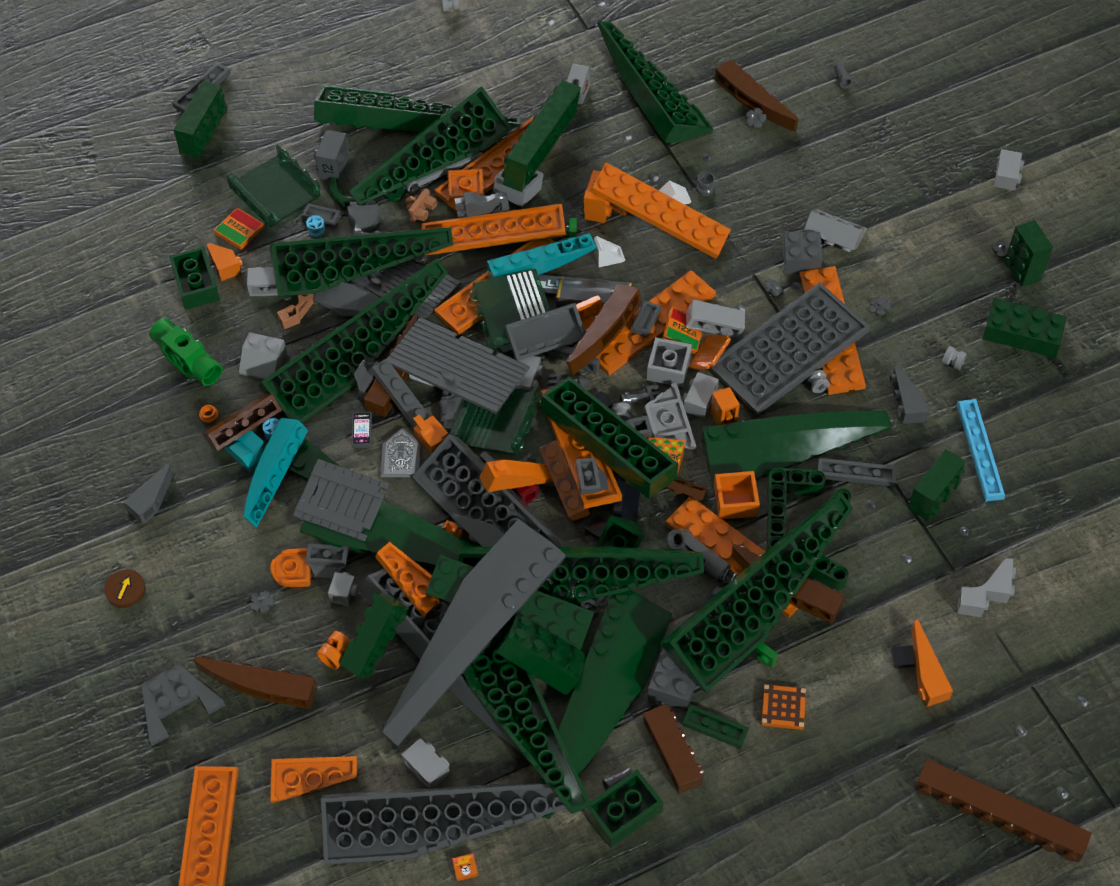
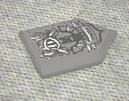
(400, 455)

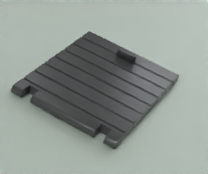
(340, 500)

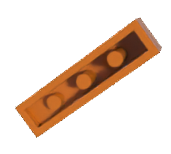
(513, 474)
(931, 679)

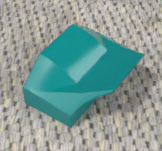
(246, 450)

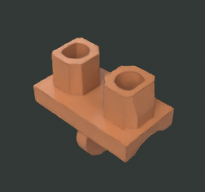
(417, 204)

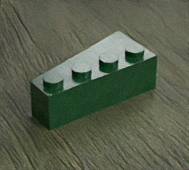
(373, 634)

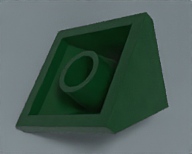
(621, 533)

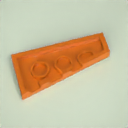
(307, 775)

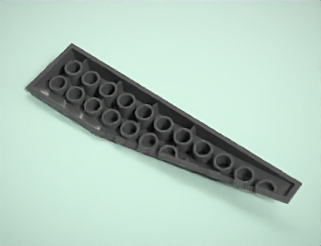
(454, 483)
(425, 819)

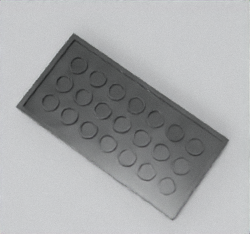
(789, 348)

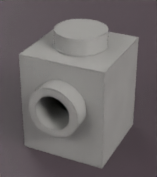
(342, 588)

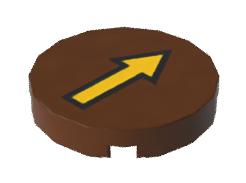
(124, 588)

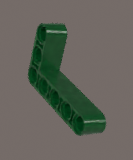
(780, 488)
(831, 568)

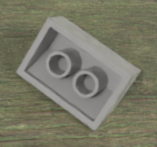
(835, 230)

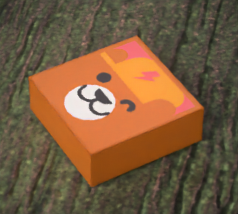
(465, 867)

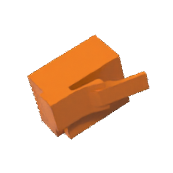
(429, 432)

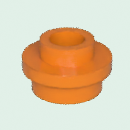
(208, 409)

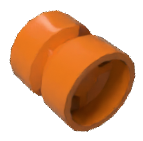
(332, 653)

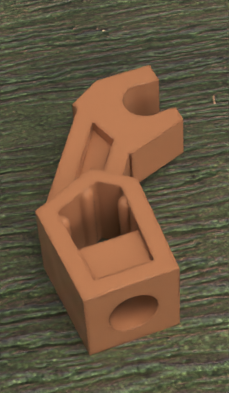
(299, 311)

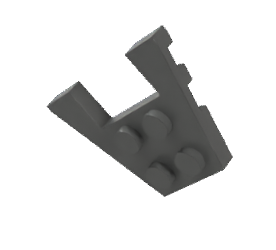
(171, 692)

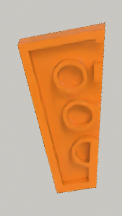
(408, 576)

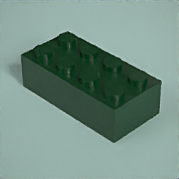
(200, 119)
(1024, 327)
(542, 653)

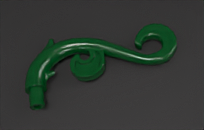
(344, 200)

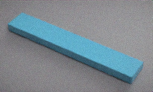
(980, 450)

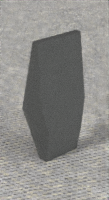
(346, 299)

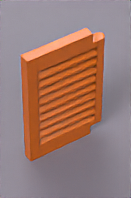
(710, 352)

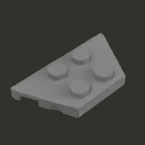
(669, 417)

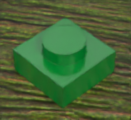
(572, 229)
(766, 655)

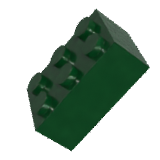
(1028, 253)
(194, 278)
(937, 485)
(624, 808)

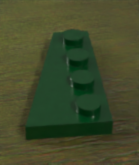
(306, 459)

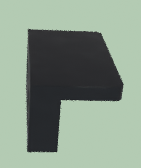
(630, 501)

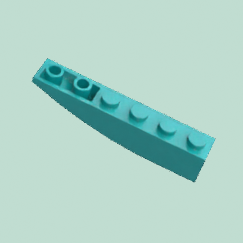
(541, 258)
(273, 467)

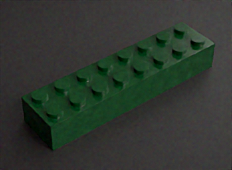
(541, 136)
(609, 437)
(554, 614)

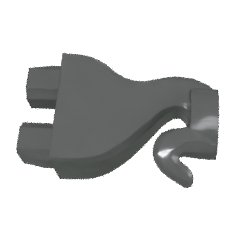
(480, 205)
(363, 217)

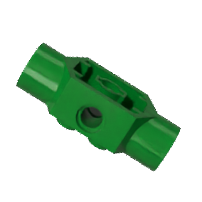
(185, 352)

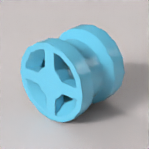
(315, 226)
(269, 427)

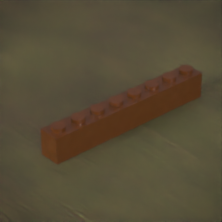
(1003, 811)

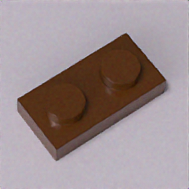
(694, 491)

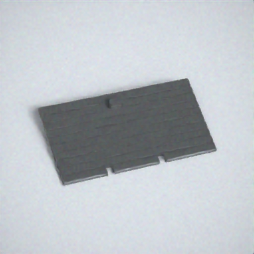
(387, 279)
(457, 365)

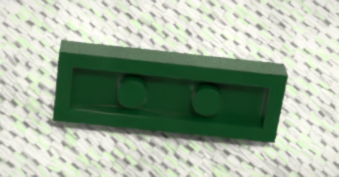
(715, 726)

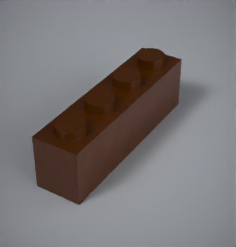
(242, 421)
(564, 480)
(672, 748)

